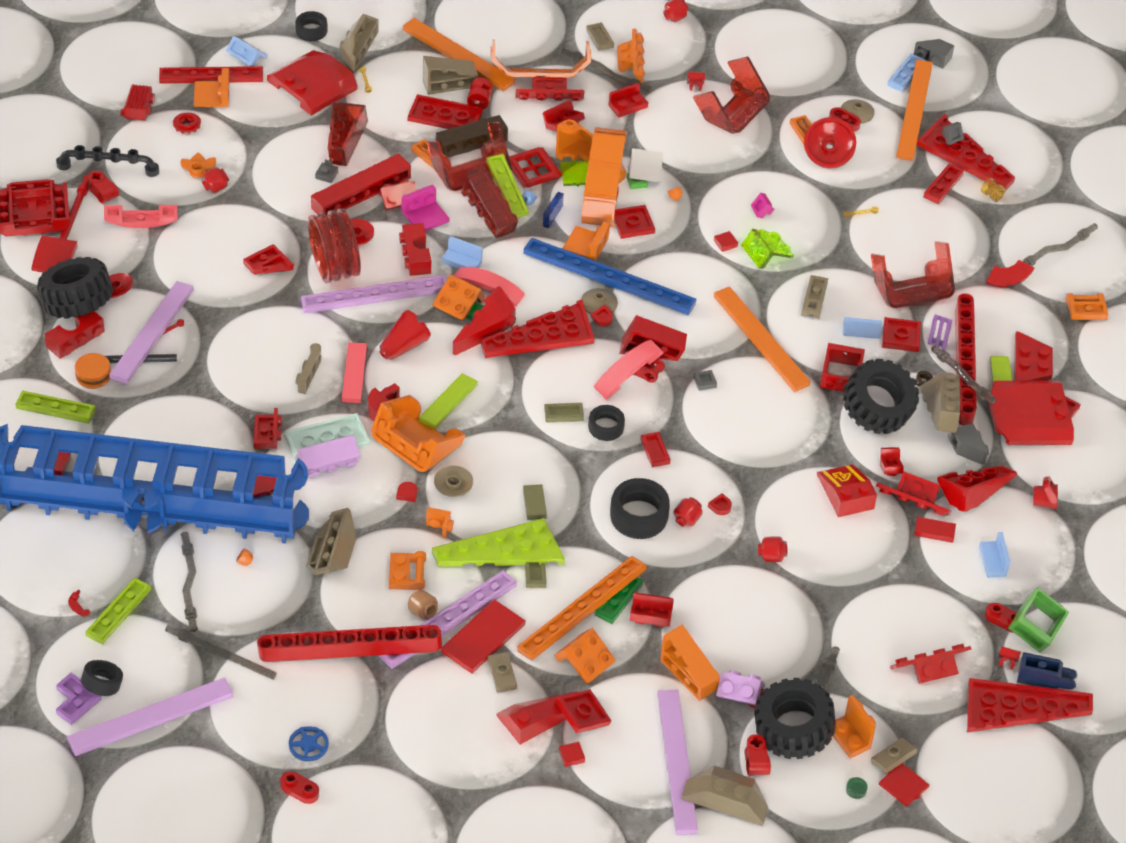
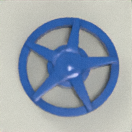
(308, 743)

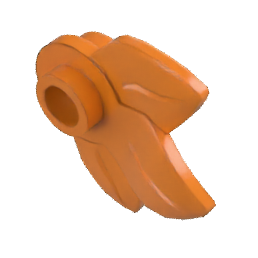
(198, 165)

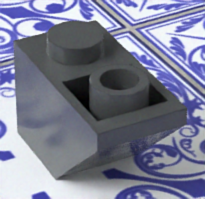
(934, 51)
(969, 443)

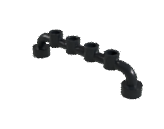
(64, 163)

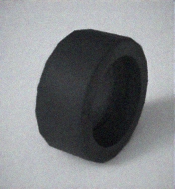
(313, 34)
(604, 433)
(100, 686)

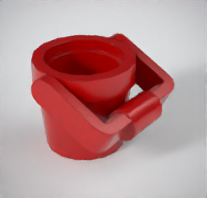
(1047, 494)

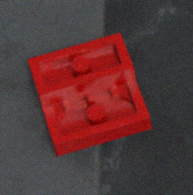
(52, 251)

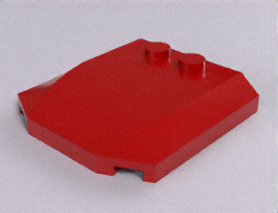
(314, 80)
(34, 208)
(1031, 413)

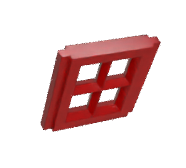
(519, 172)

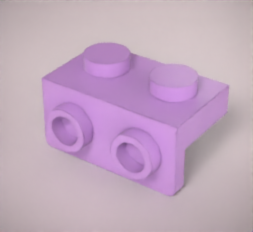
(739, 688)

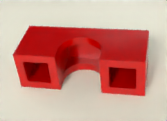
(414, 248)
(63, 341)

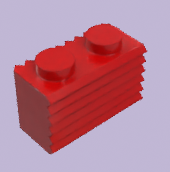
(139, 102)

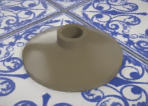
(859, 108)
(597, 297)
(453, 481)

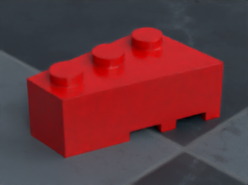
(667, 339)

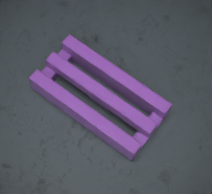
(937, 341)

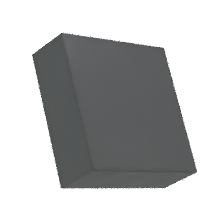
(705, 380)

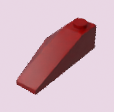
(493, 318)
(974, 487)

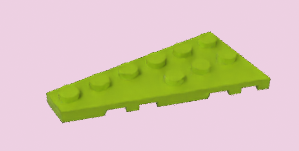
(503, 547)

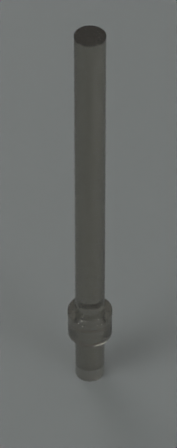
(187, 636)

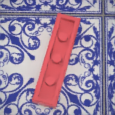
(354, 372)

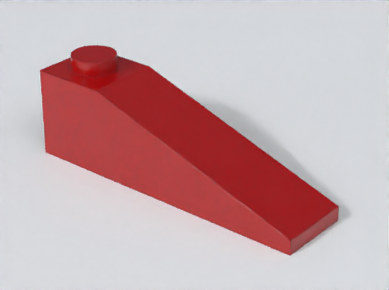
(532, 717)

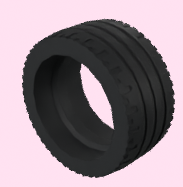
(639, 490)

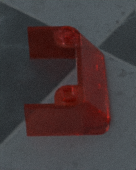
(748, 98)
(454, 176)
(934, 286)

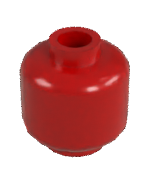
(675, 10)
(215, 180)
(688, 512)
(773, 549)

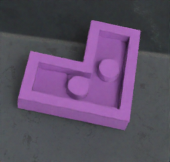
(78, 700)

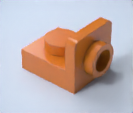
(439, 519)

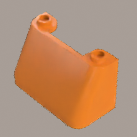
(576, 143)
(414, 442)

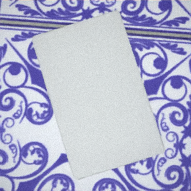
(646, 165)

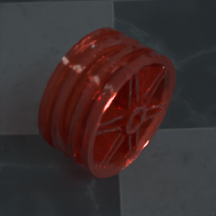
(334, 245)

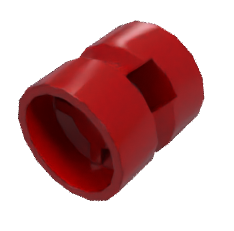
(480, 93)

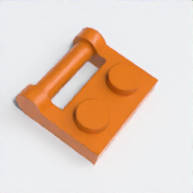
(1087, 307)
(400, 571)

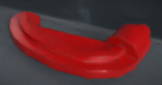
(75, 606)

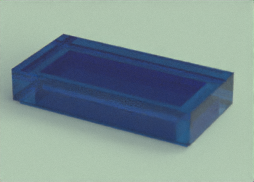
(553, 210)

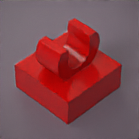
(695, 78)
(1010, 655)

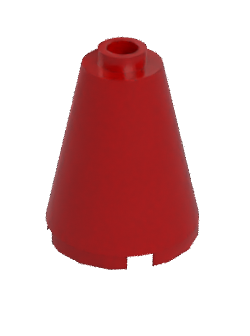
(404, 336)

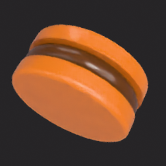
(92, 370)

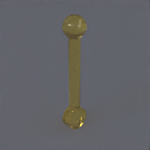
(368, 89)
(874, 210)

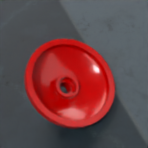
(832, 132)

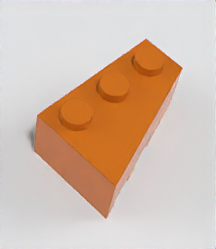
(688, 663)

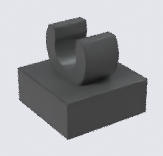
(953, 133)
(326, 172)

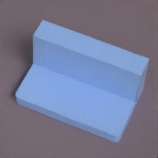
(244, 51)
(462, 254)
(862, 327)
(995, 557)

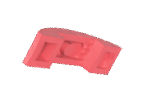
(140, 218)
(490, 281)
(627, 366)

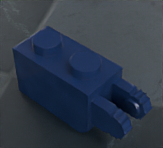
(1045, 672)

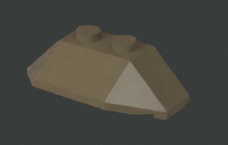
(358, 41)
(333, 544)
(727, 793)

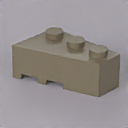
(447, 74)

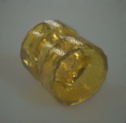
(992, 189)

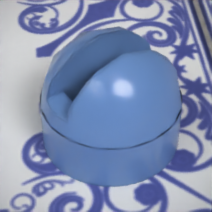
(529, 197)

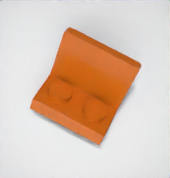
(213, 92)
(587, 242)
(458, 297)
(587, 655)
(855, 729)

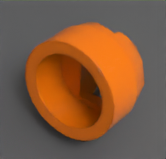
(675, 194)
(245, 557)

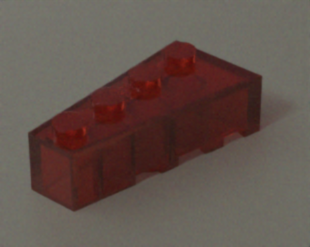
(346, 129)
(489, 202)

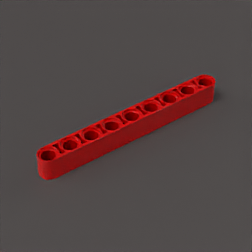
(966, 355)
(349, 643)

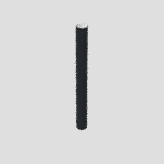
(150, 358)

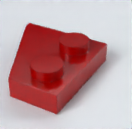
(268, 261)

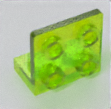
(763, 245)

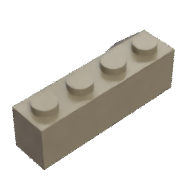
(943, 400)

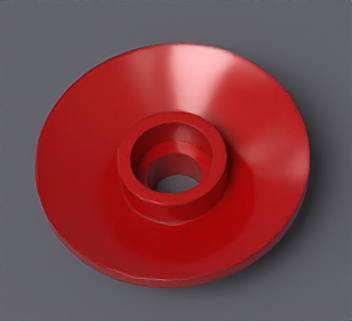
(363, 230)
(121, 284)

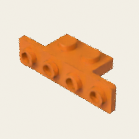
(631, 55)

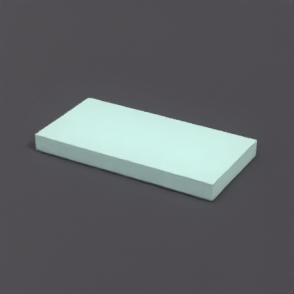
(327, 431)

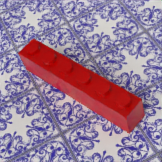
(361, 185)

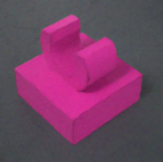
(762, 205)

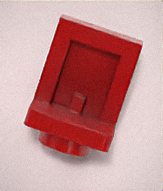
(890, 461)

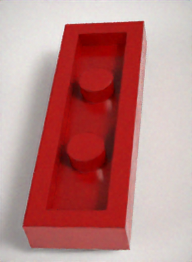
(943, 183)

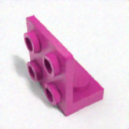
(422, 208)

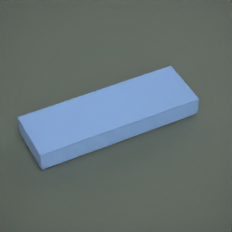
(904, 74)

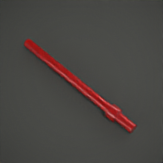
(82, 191)

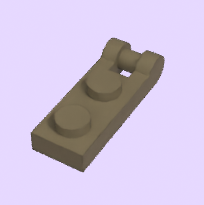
(815, 296)
(309, 368)

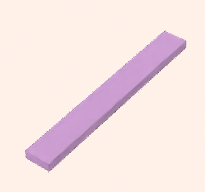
(372, 294)
(151, 332)
(462, 609)
(149, 716)
(676, 760)

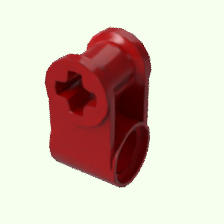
(102, 187)
(650, 370)
(756, 756)

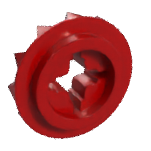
(192, 119)

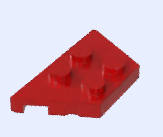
(1032, 359)

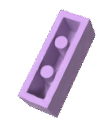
(329, 455)

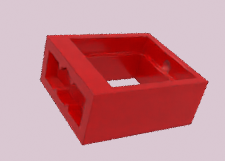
(836, 354)

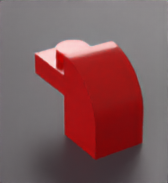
(376, 397)

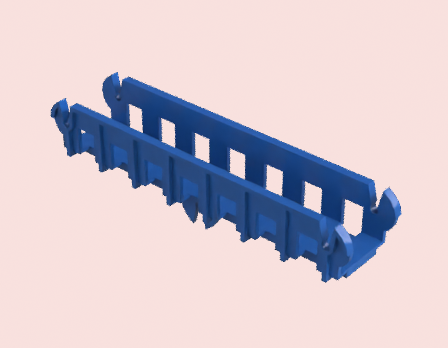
(163, 499)

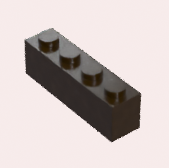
(468, 136)

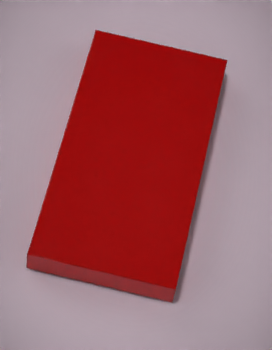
(442, 112)
(483, 636)

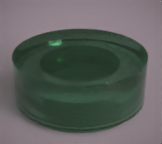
(856, 788)

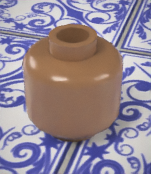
(422, 604)

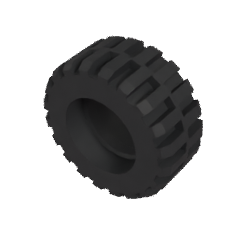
(75, 287)
(895, 382)
(795, 696)

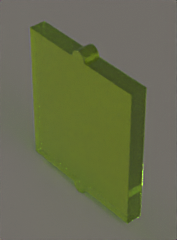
(574, 173)

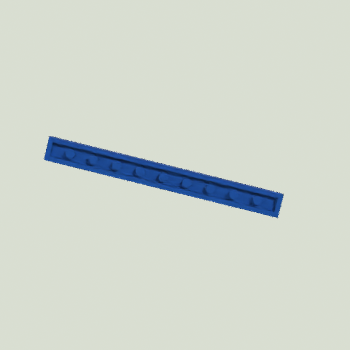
(610, 276)

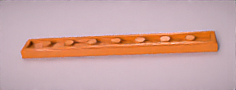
(455, 51)
(914, 110)
(762, 339)
(581, 608)

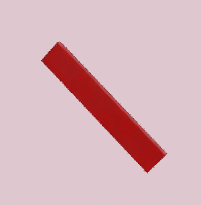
(193, 74)

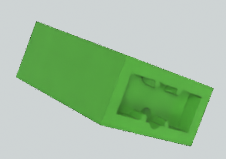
(1031, 633)

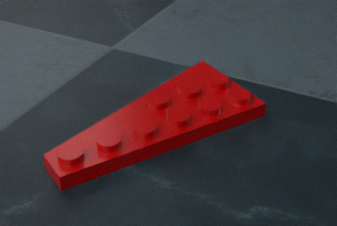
(964, 154)

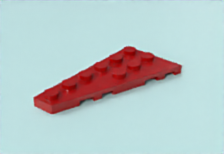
(546, 332)
(1010, 704)

